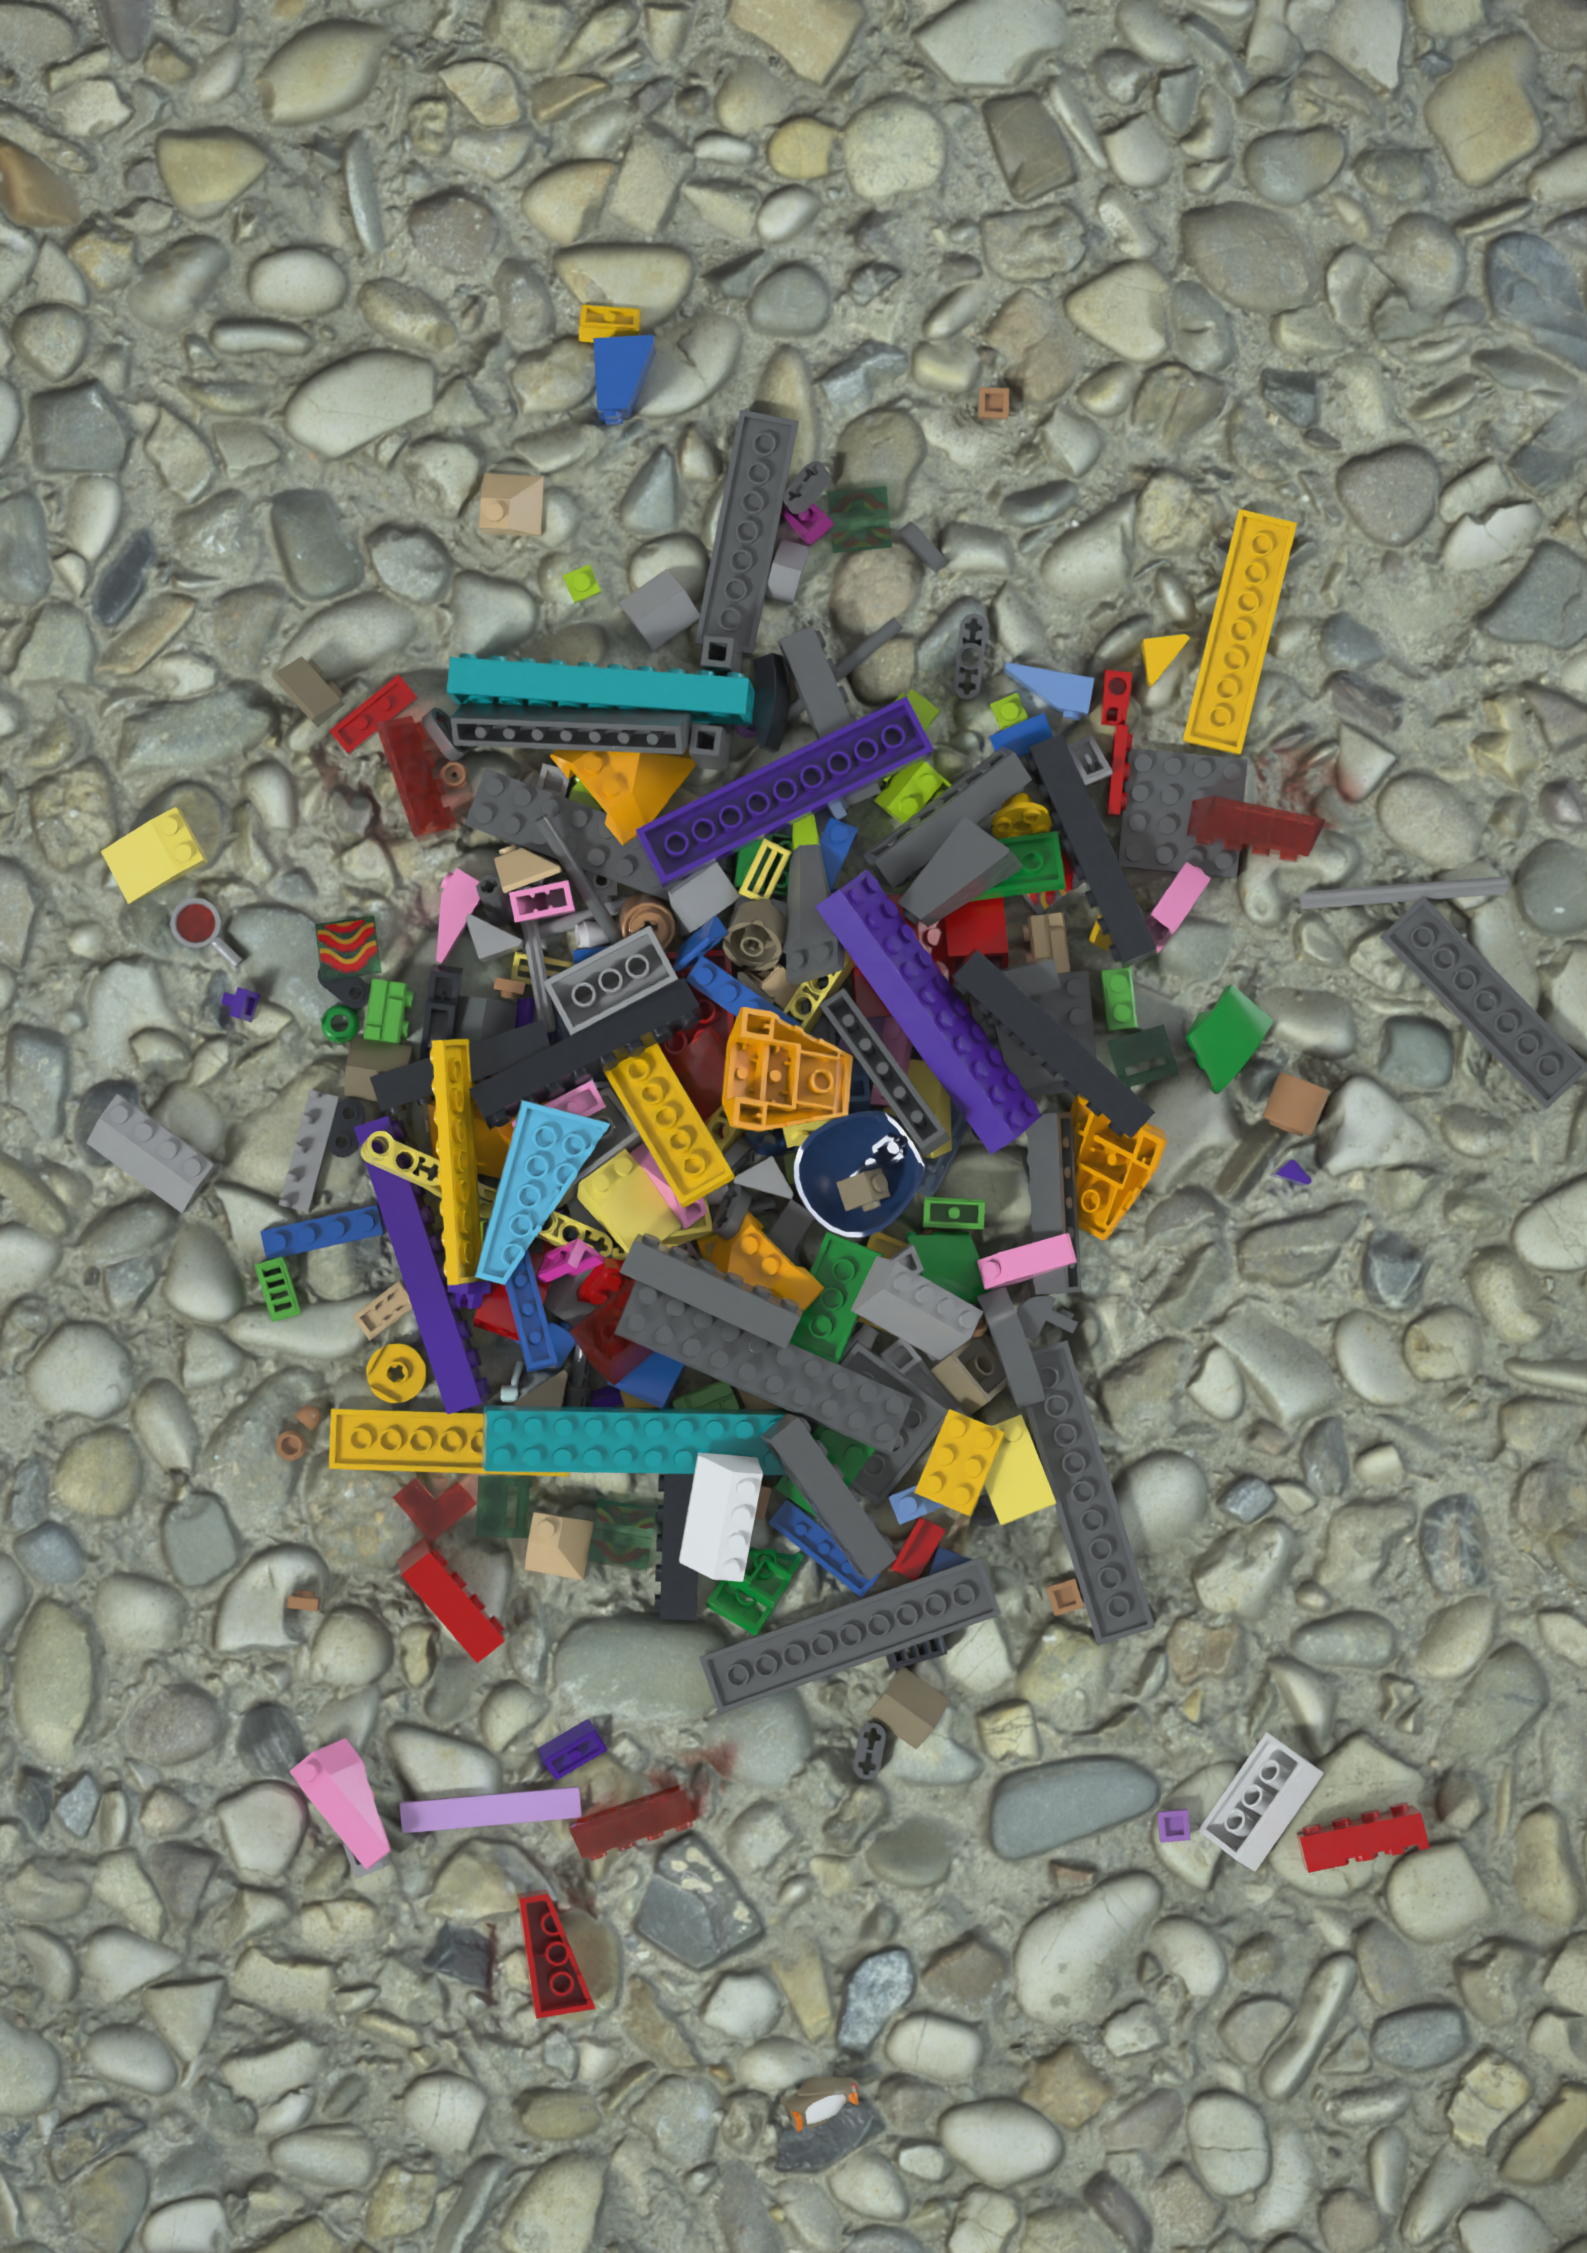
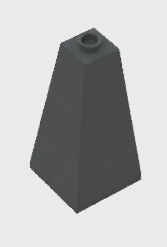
(958, 873)

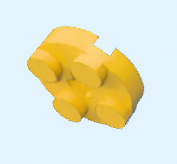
(401, 1389)

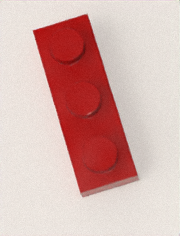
(380, 707)
(1121, 743)

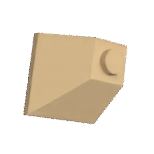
(511, 504)
(523, 867)
(558, 1544)

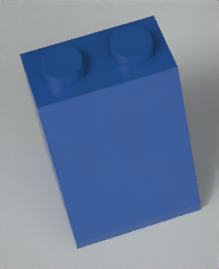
(620, 374)
(654, 1380)

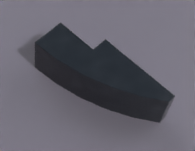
(771, 700)
(441, 1006)

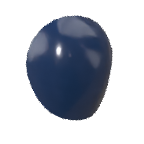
(851, 1147)

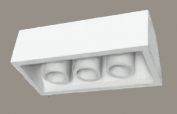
(721, 1515)
(1260, 1802)

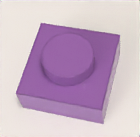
(1173, 1825)

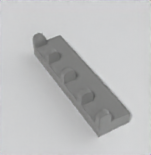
(309, 1151)

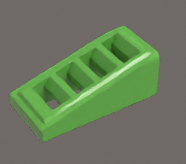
(267, 1291)

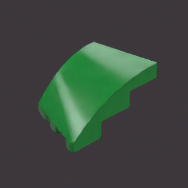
(1227, 1036)
(950, 1263)
(764, 1584)

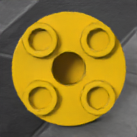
(1020, 817)

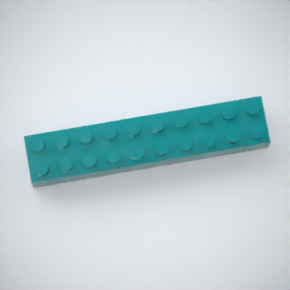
(555, 684)
(621, 1438)

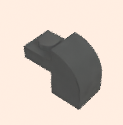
(1037, 1310)

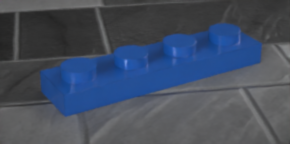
(729, 991)
(322, 1232)
(530, 1317)
(818, 1545)

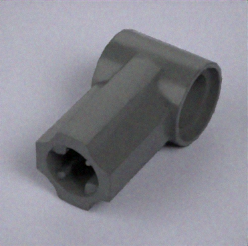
(495, 901)

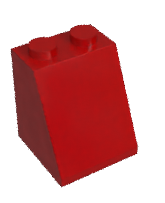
(977, 926)

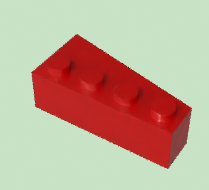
(450, 1600)
(1362, 1837)
(551, 1965)

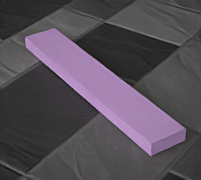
(490, 1809)

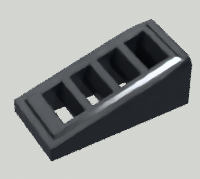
(940, 1651)

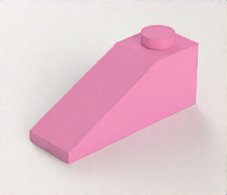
(457, 901)
(1026, 1262)

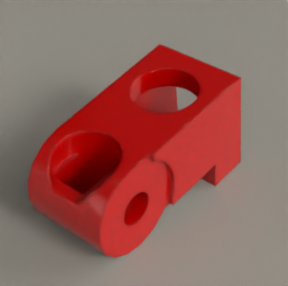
(1115, 697)

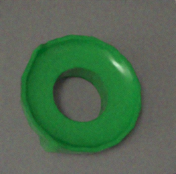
(349, 1033)

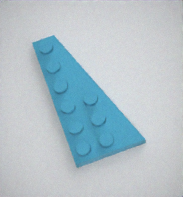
(537, 1172)

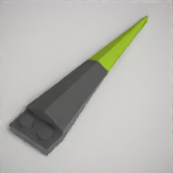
(808, 940)

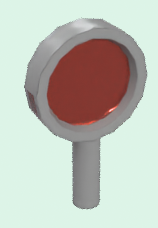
(198, 925)

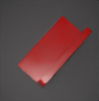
(917, 1548)

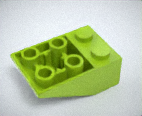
(911, 791)

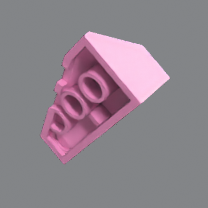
(340, 1790)

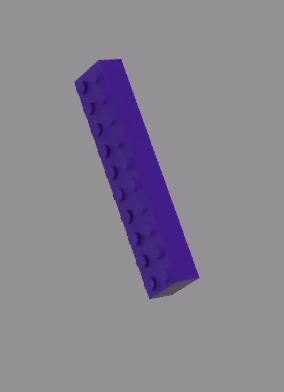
(784, 792)
(929, 1011)
(422, 1270)

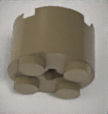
(755, 935)

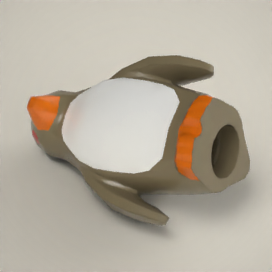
(819, 2100)

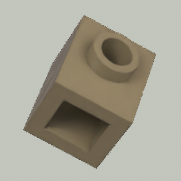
(864, 1190)

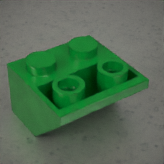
(745, 857)

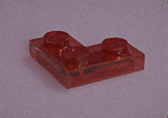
(433, 1515)

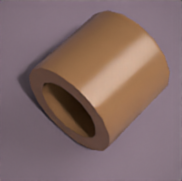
(644, 908)
(1295, 1105)

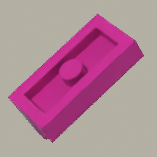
(568, 1259)

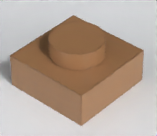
(993, 403)
(509, 988)
(1064, 1597)
(304, 1600)

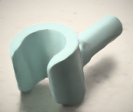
(509, 1393)

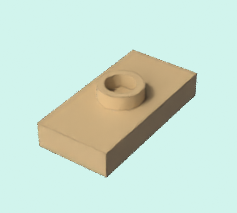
(383, 1310)

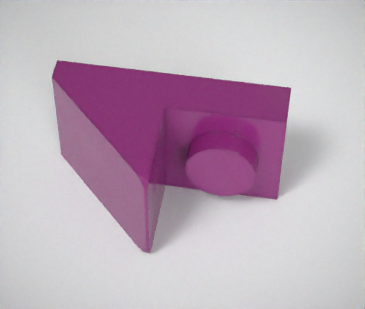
(809, 524)

